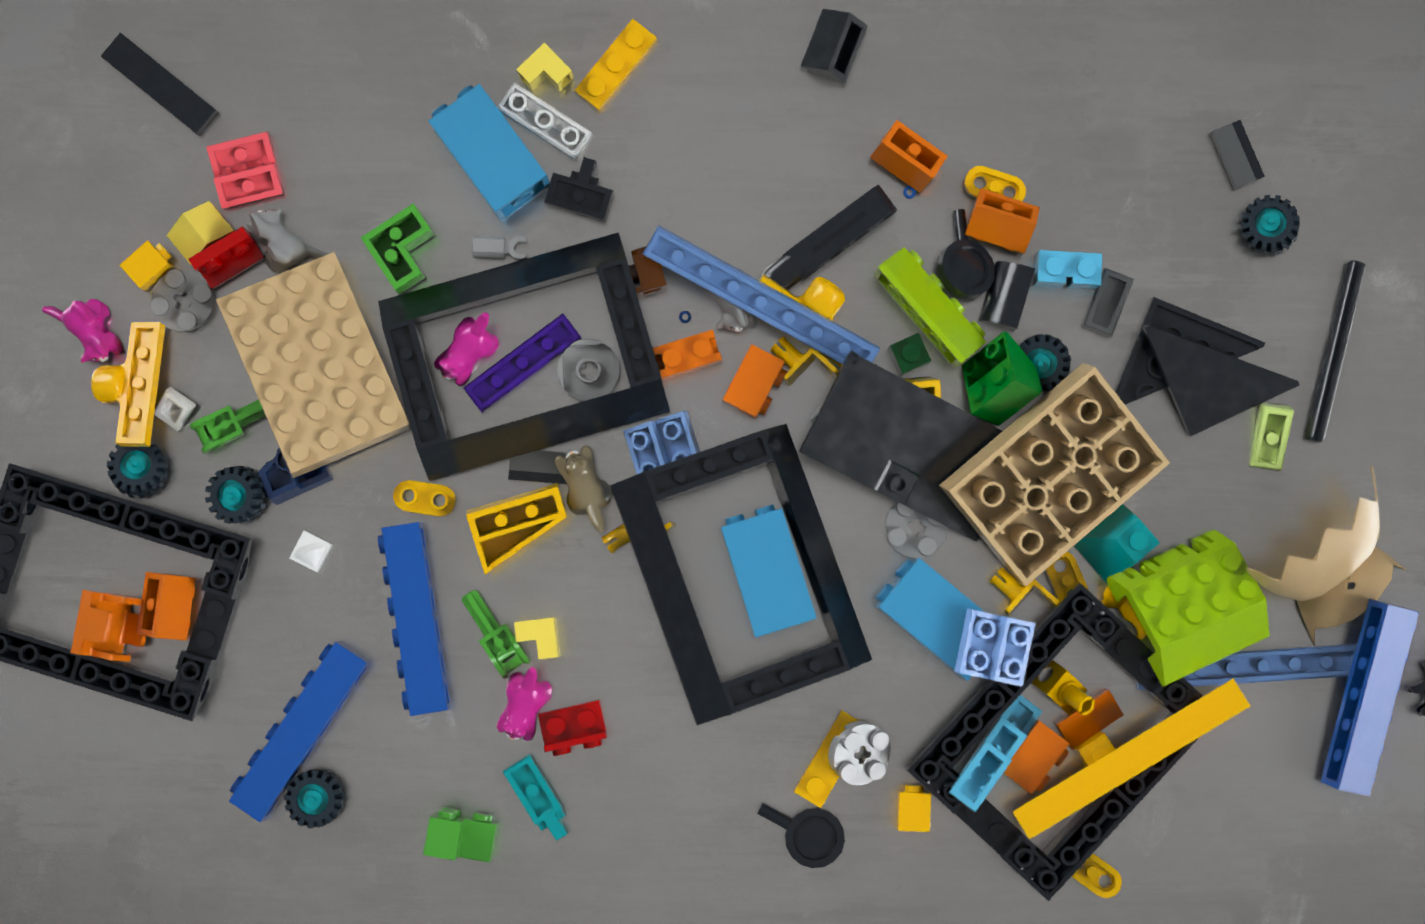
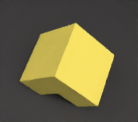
(544, 65)
(198, 230)
(544, 633)

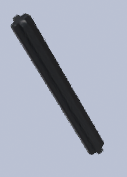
(1335, 351)

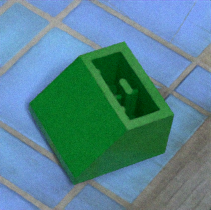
(1000, 380)

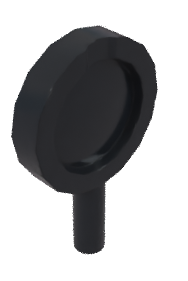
(965, 265)
(811, 835)

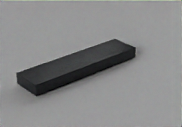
(159, 83)

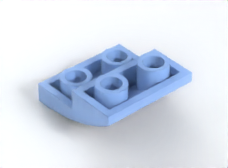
(661, 441)
(994, 647)

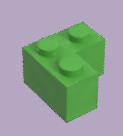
(391, 247)
(460, 836)

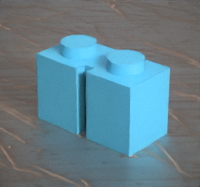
(1055, 267)

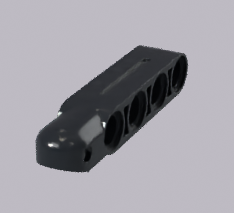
(831, 238)

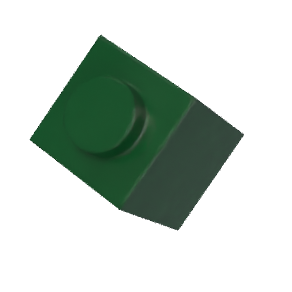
(909, 354)

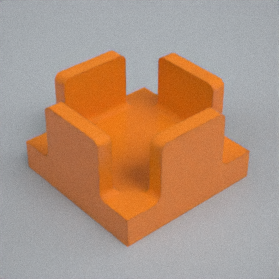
(106, 626)

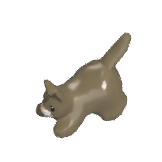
(586, 490)

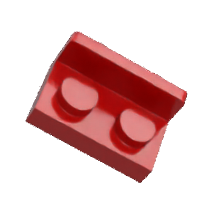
(227, 257)
(572, 727)

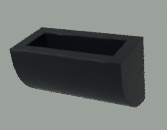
(834, 45)
(1007, 295)

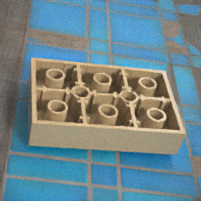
(313, 364)
(1055, 473)

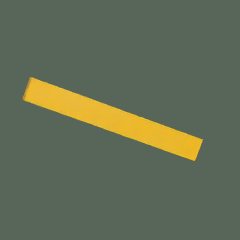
(1131, 758)

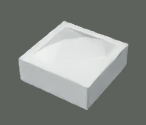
(174, 409)
(311, 551)

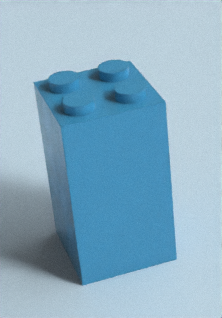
(489, 151)
(767, 571)
(927, 610)

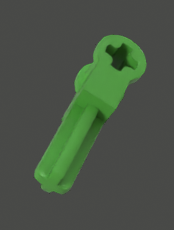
(225, 425)
(498, 640)

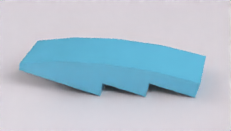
(994, 753)

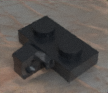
(580, 192)

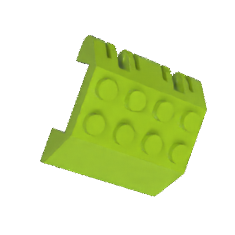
(1194, 604)

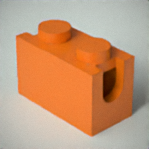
(908, 156)
(1002, 221)
(687, 355)
(754, 382)
(166, 606)
(1037, 757)

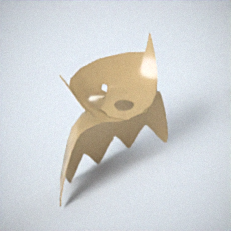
(1341, 559)

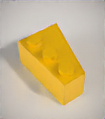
(514, 522)

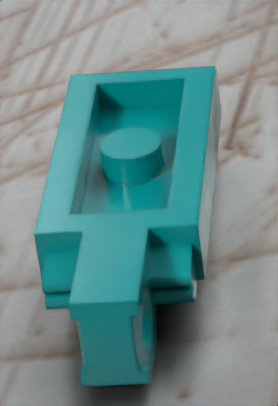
(536, 796)

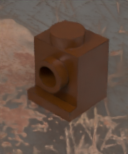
(646, 272)

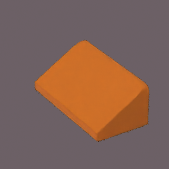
(1078, 728)

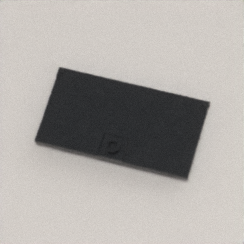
(896, 439)

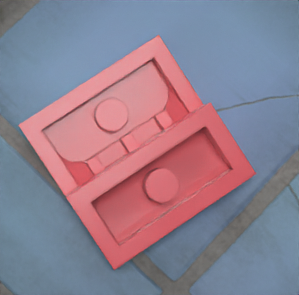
(244, 169)

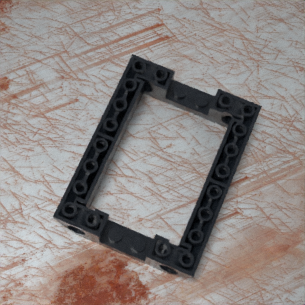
(427, 422)
(672, 603)
(181, 696)
(1094, 822)

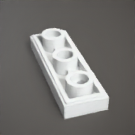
(559, 132)

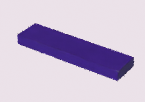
(522, 363)

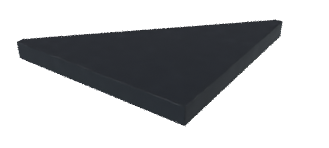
(1142, 373)
(1210, 383)

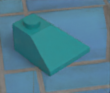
(1116, 543)

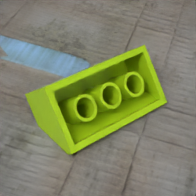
(930, 307)

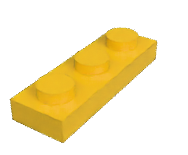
(615, 65)
(819, 777)

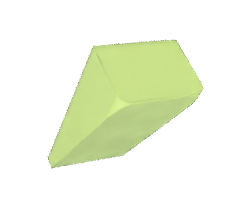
(1271, 435)

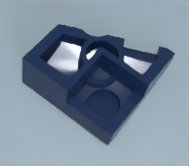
(280, 484)

